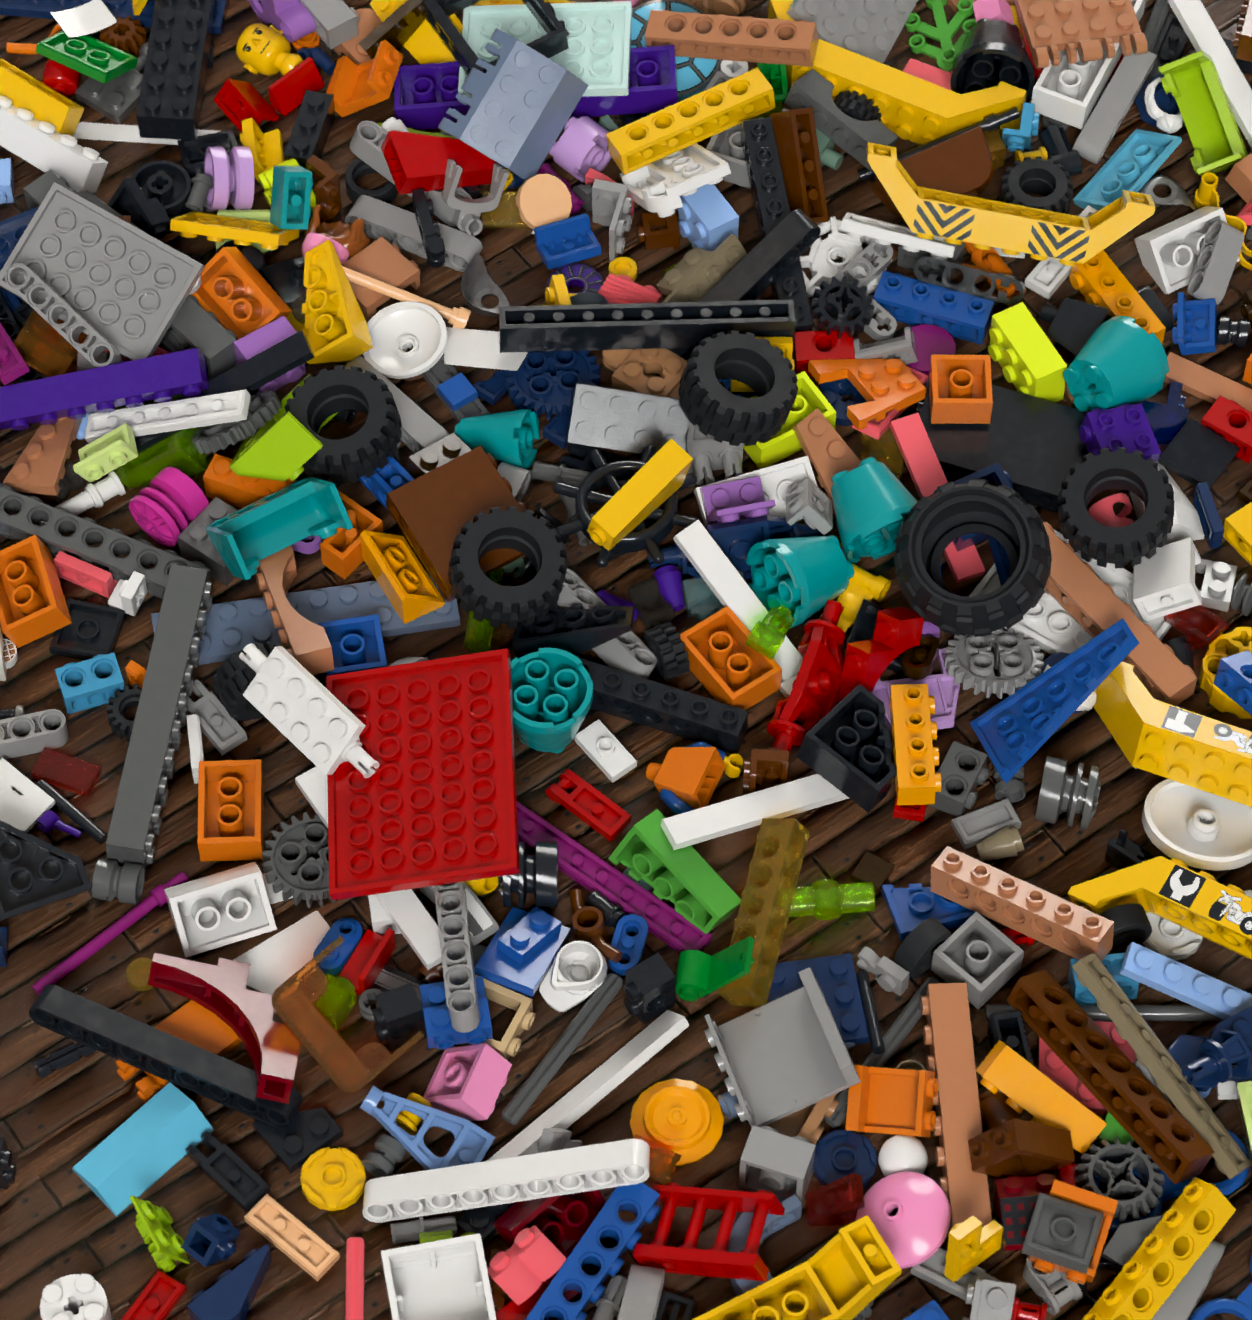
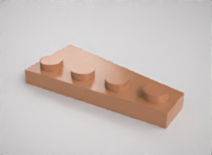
(824, 449)

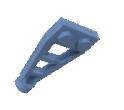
(469, 1140)

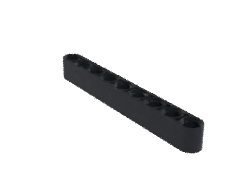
(159, 1054)

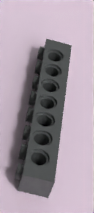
(86, 533)

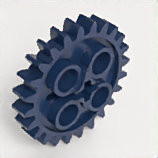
(552, 379)

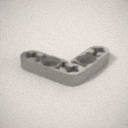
(880, 264)

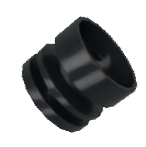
(536, 876)

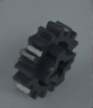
(829, 309)

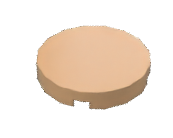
(543, 200)

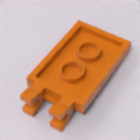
(193, 1025)

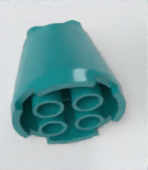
(1117, 366)
(869, 509)
(798, 573)
(549, 698)

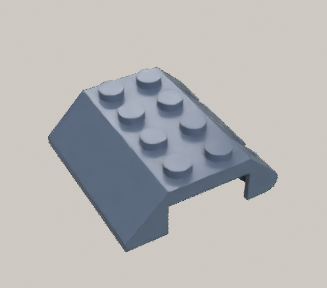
(515, 106)

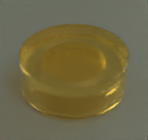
(138, 974)

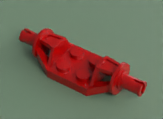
(817, 681)

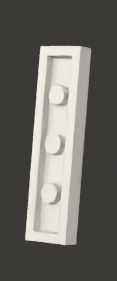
(888, 233)
(1050, 273)

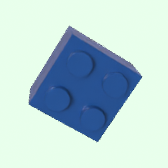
(355, 644)

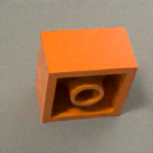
(960, 389)

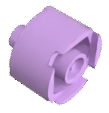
(581, 147)

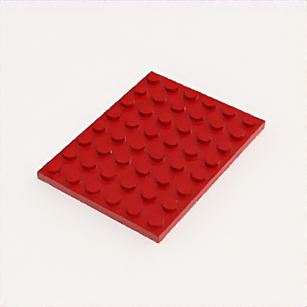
(444, 778)

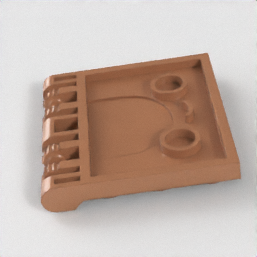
(1079, 25)

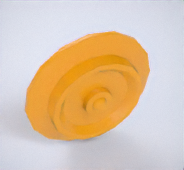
(679, 1118)

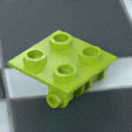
(156, 1229)

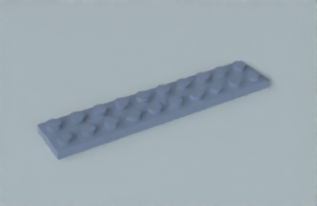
(248, 621)

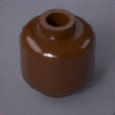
(995, 1110)

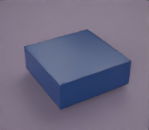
(457, 391)

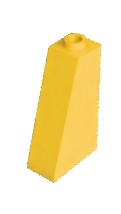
(640, 495)

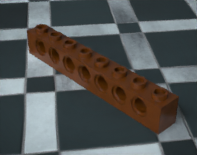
(1110, 1076)

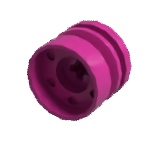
(168, 505)

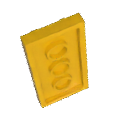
(240, 230)

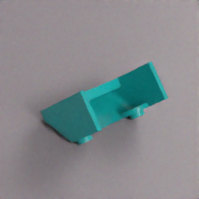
(277, 522)

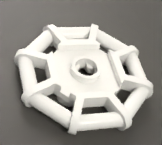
(835, 245)

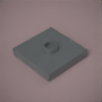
(1062, 1233)

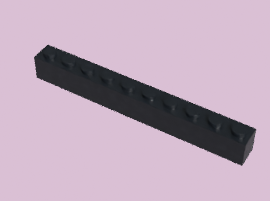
(638, 324)

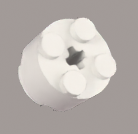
(72, 1295)

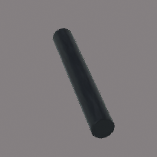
(73, 812)
(870, 1012)

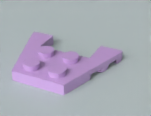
(939, 686)

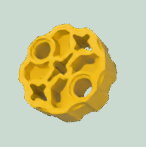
(1224, 645)

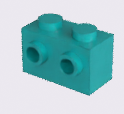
(291, 197)

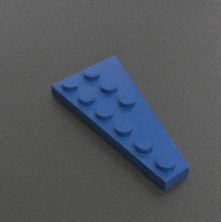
(1030, 716)

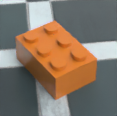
(238, 294)
(30, 593)
(728, 666)
(230, 810)

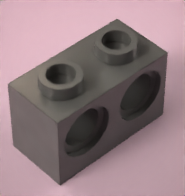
(960, 780)

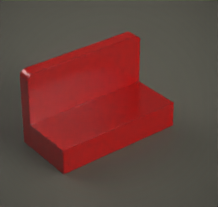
(242, 101)
(369, 959)

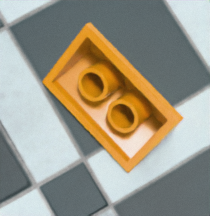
(400, 575)

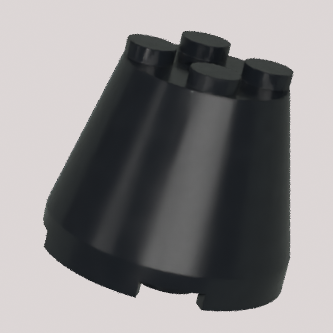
(992, 55)

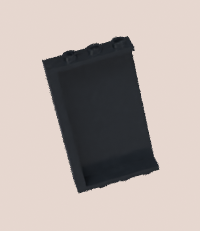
(1025, 435)

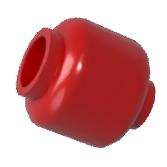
(60, 78)

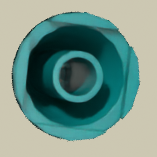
(503, 435)

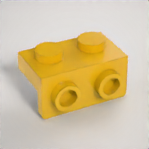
(265, 147)

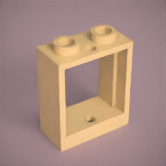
(522, 1020)

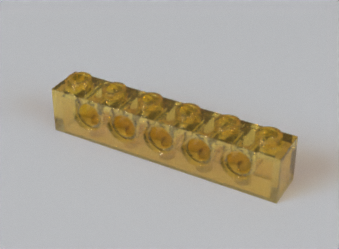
(767, 906)

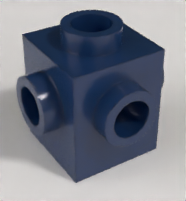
(211, 1239)

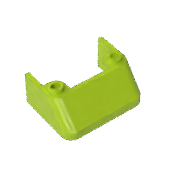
(1205, 112)
(277, 448)

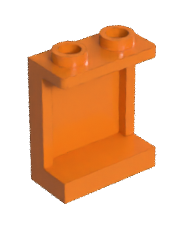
(364, 84)
(892, 1101)
(1089, 1200)

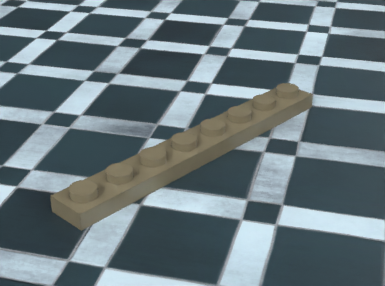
(1159, 1062)

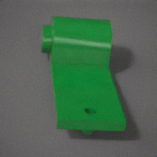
(702, 974)

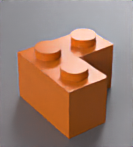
(343, 550)

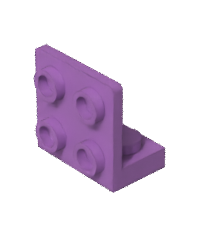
(734, 500)

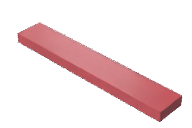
(927, 476)

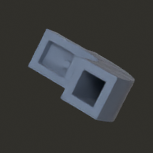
(773, 1223)

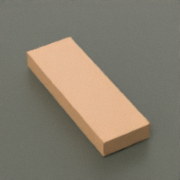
(292, 1237)

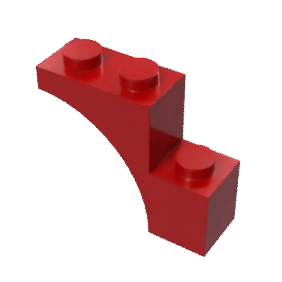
(866, 660)

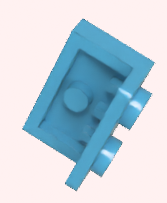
(1021, 139)

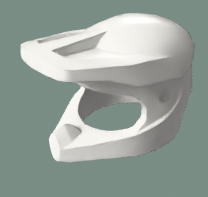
(573, 975)

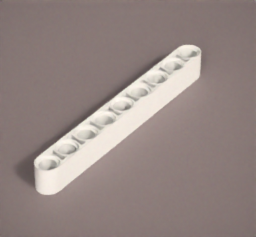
(506, 1180)

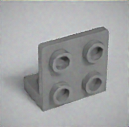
(612, 208)

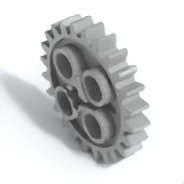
(973, 663)

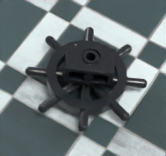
(648, 532)

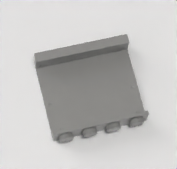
(783, 1055)

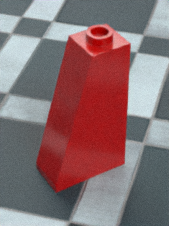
(421, 161)

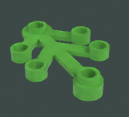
(943, 32)

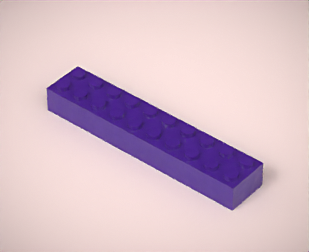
(428, 90)

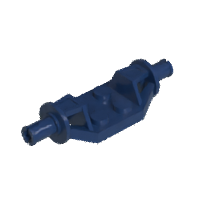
(736, 540)
(1217, 1059)

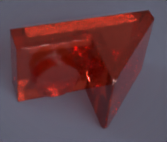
(1198, 624)
(835, 1202)

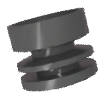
(1067, 793)

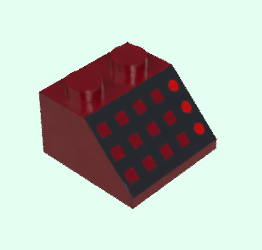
(1015, 1205)

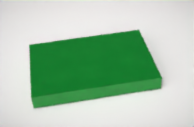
(87, 56)

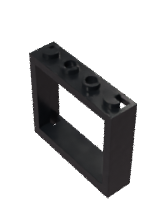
(548, 45)

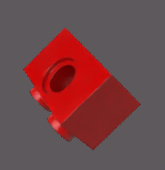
(812, 344)
(1223, 419)

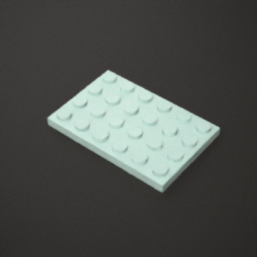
(596, 40)

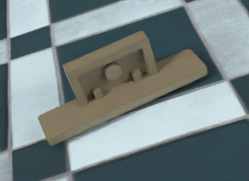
(701, 271)

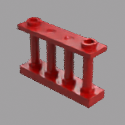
(716, 1260)

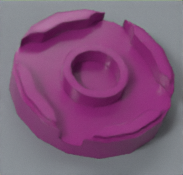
(930, 341)

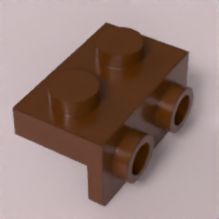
(325, 187)
(765, 770)

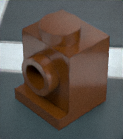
(658, 231)

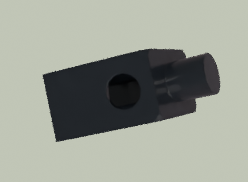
(1073, 322)

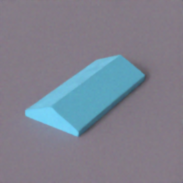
(1127, 168)
(143, 1148)

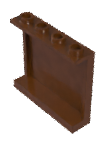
(442, 501)

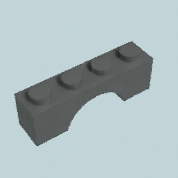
(846, 132)

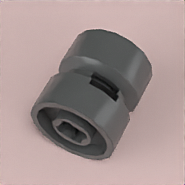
(118, 881)

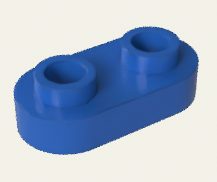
(630, 946)
(337, 962)

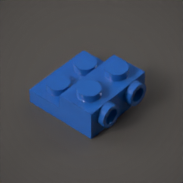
(437, 1018)

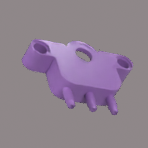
(286, 16)

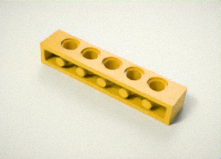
(690, 121)
(1165, 1255)

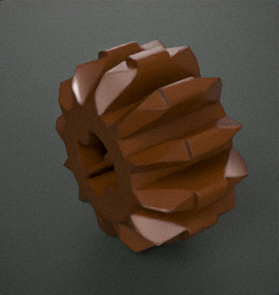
(125, 35)

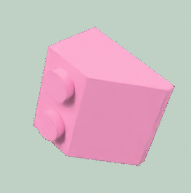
(468, 1081)

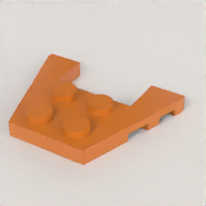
(881, 382)

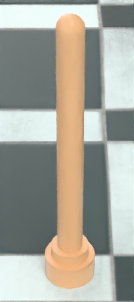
(457, 316)

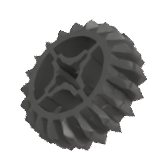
(1139, 1198)

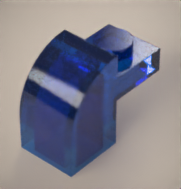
(1169, 418)

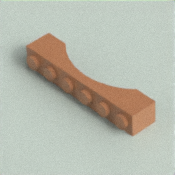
(303, 638)

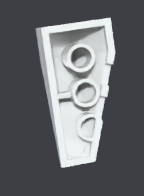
(1185, 519)

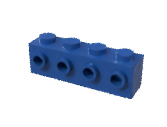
(925, 303)

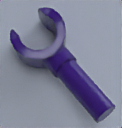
(50, 820)

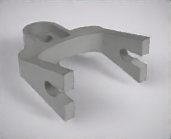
(469, 210)

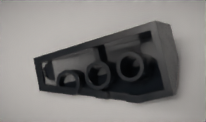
(573, 629)

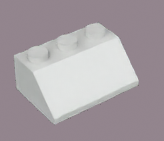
(1173, 249)
(220, 909)

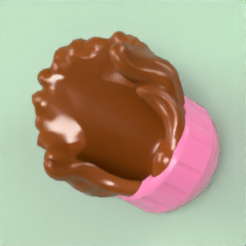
(346, 238)

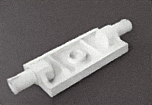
(305, 711)

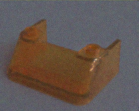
(296, 1008)

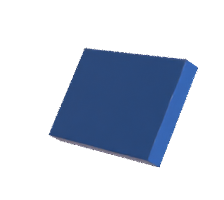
(509, 973)

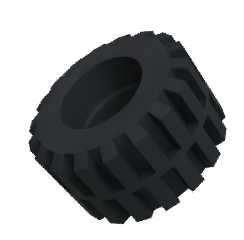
(1041, 178)
(232, 681)

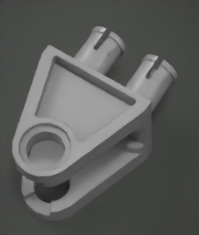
(711, 456)

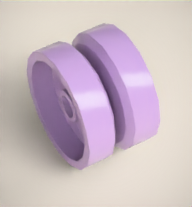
(231, 177)

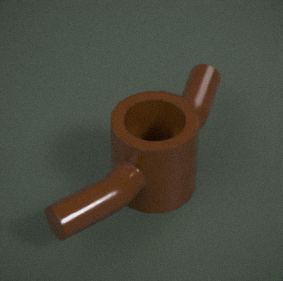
(590, 926)

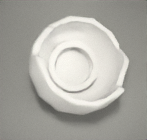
(902, 1154)

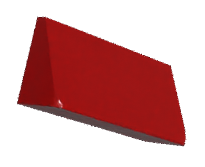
(290, 89)

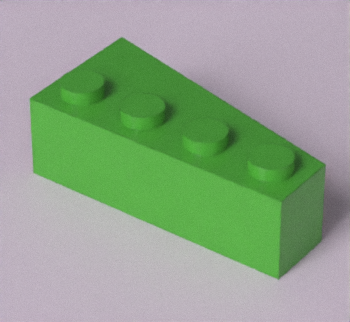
(688, 879)

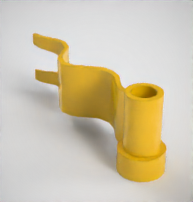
(1207, 196)
(860, 587)

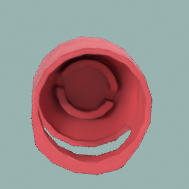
(1104, 514)

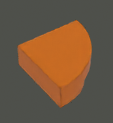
(135, 674)

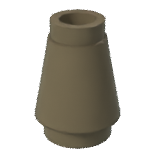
(1000, 845)

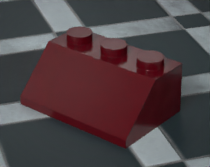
(560, 1218)

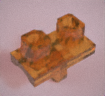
(661, 1161)

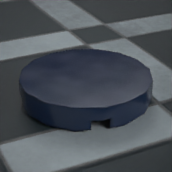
(842, 1154)

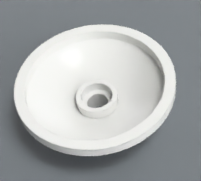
(403, 328)

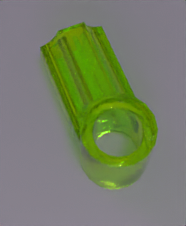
(771, 632)

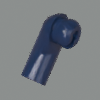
(319, 57)

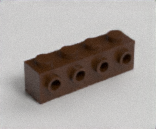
(800, 162)

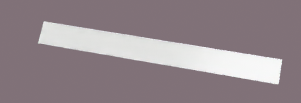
(122, 133)

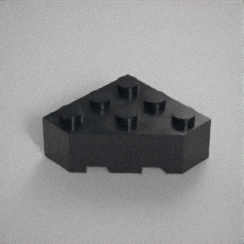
(853, 749)
(35, 873)

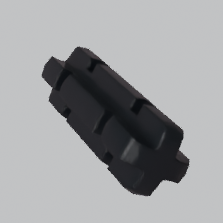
(61, 1057)

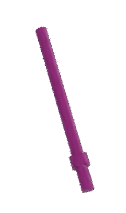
(156, 898)

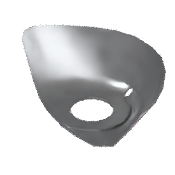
(1177, 195)
(477, 284)

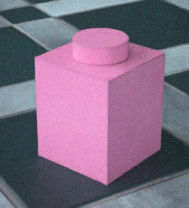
(993, 10)

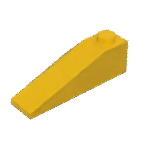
(331, 309)

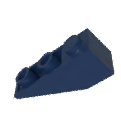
(233, 1290)

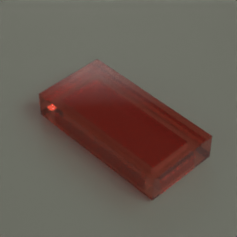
(66, 772)

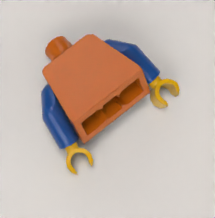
(691, 775)

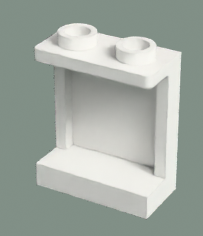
(1167, 580)

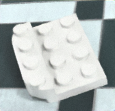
(662, 182)

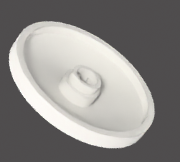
(1198, 826)

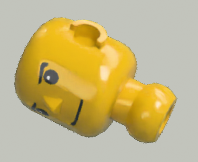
(266, 50)

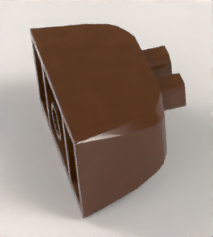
(954, 166)

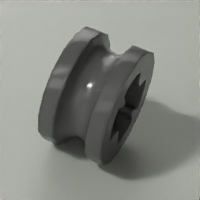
(364, 998)

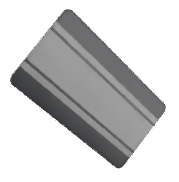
(392, 978)

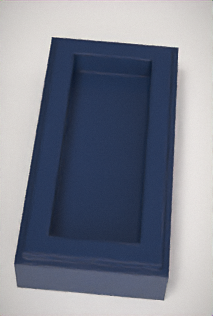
(1208, 515)

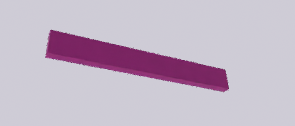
(620, 890)

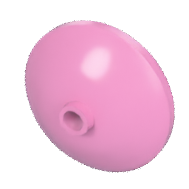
(921, 1216)

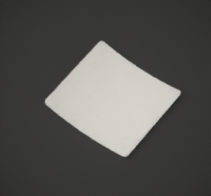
(85, 19)

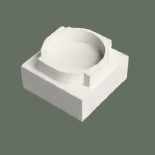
(439, 1280)

